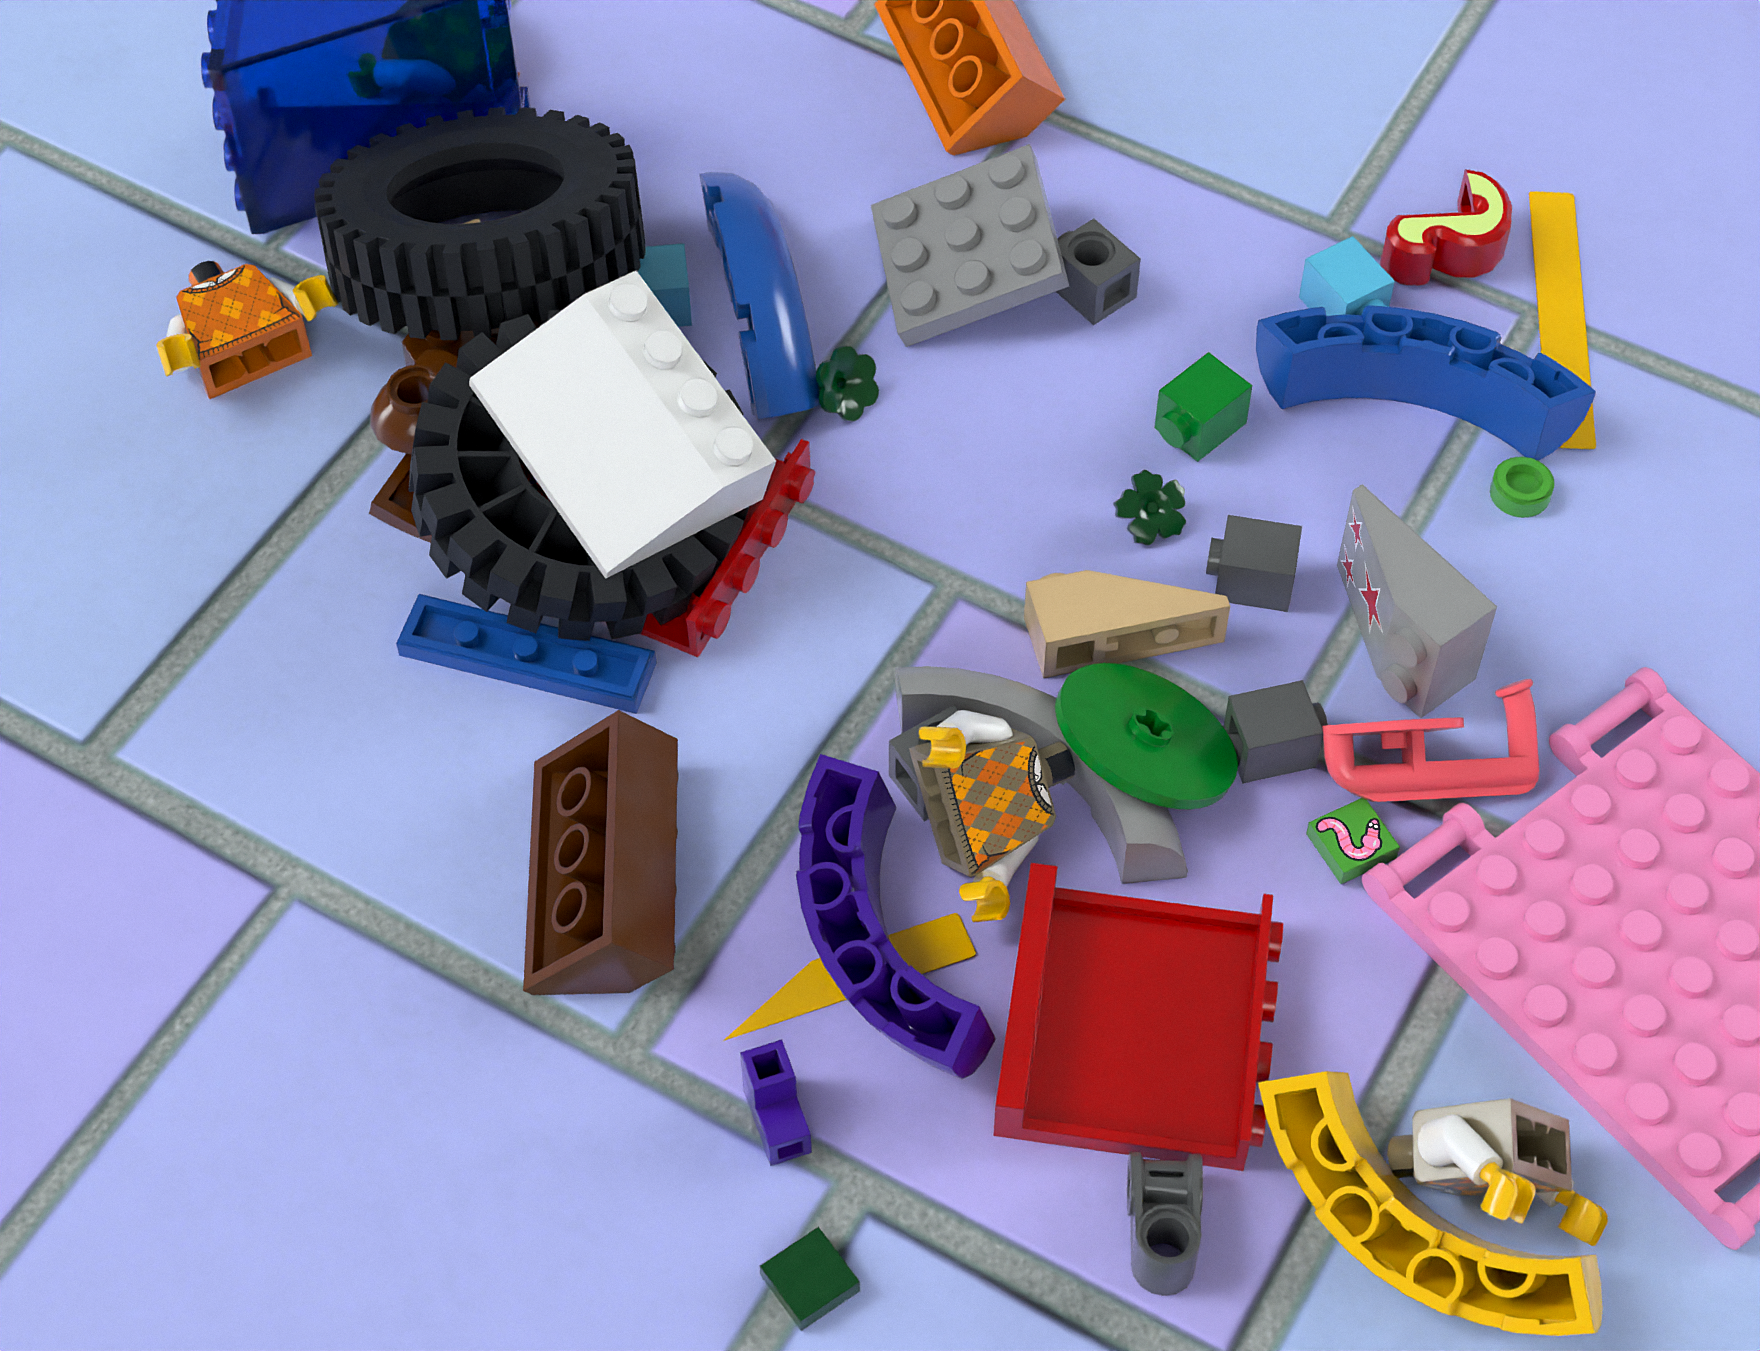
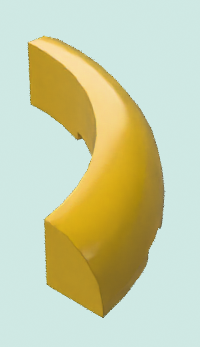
(1406, 1241)

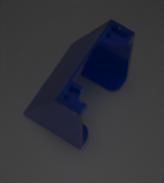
(326, 75)

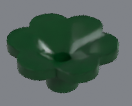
(847, 383)

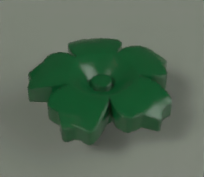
(1152, 507)

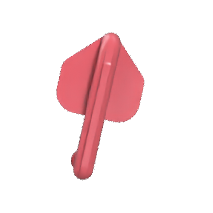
(1437, 779)

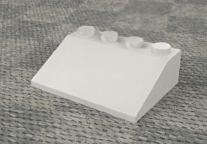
(624, 425)

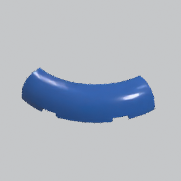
(766, 292)
(1423, 363)

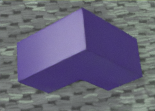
(773, 1101)

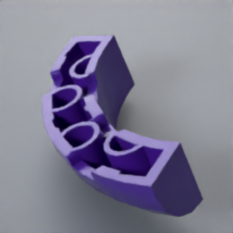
(839, 895)

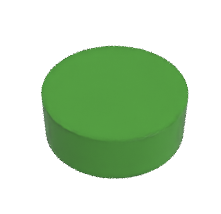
(1521, 487)

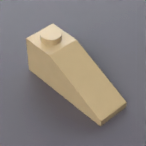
(1116, 619)

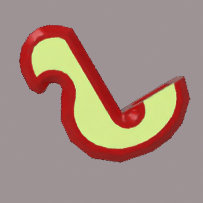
(1452, 243)

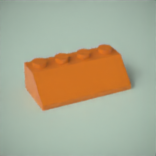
(972, 69)

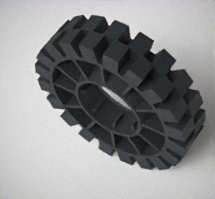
(514, 539)

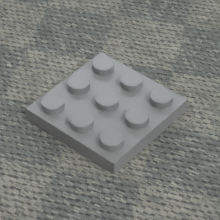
(968, 246)

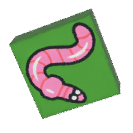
(1352, 840)

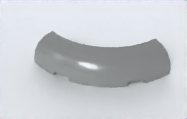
(1136, 831)

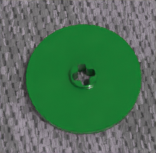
(1146, 736)

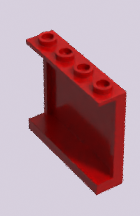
(1138, 1025)

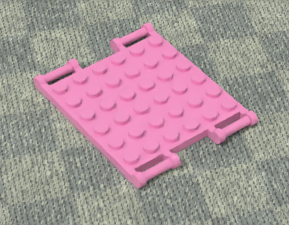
(1621, 940)

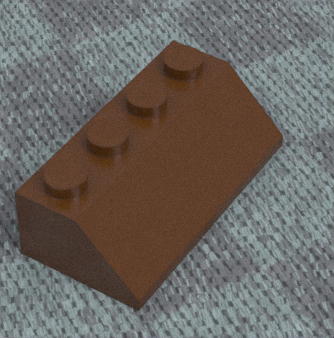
(603, 861)

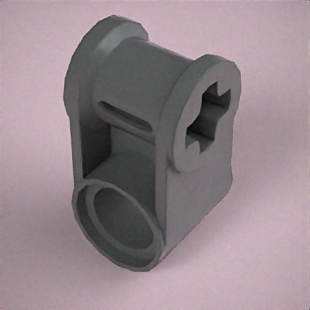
(1165, 1209)

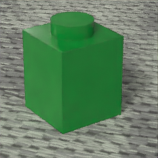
(1202, 407)

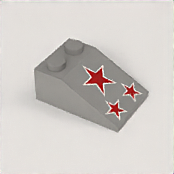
(1412, 607)

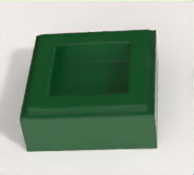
(809, 1278)

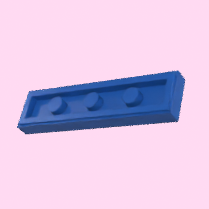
(487, 646)

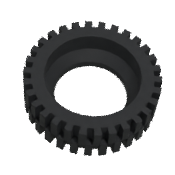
(409, 270)

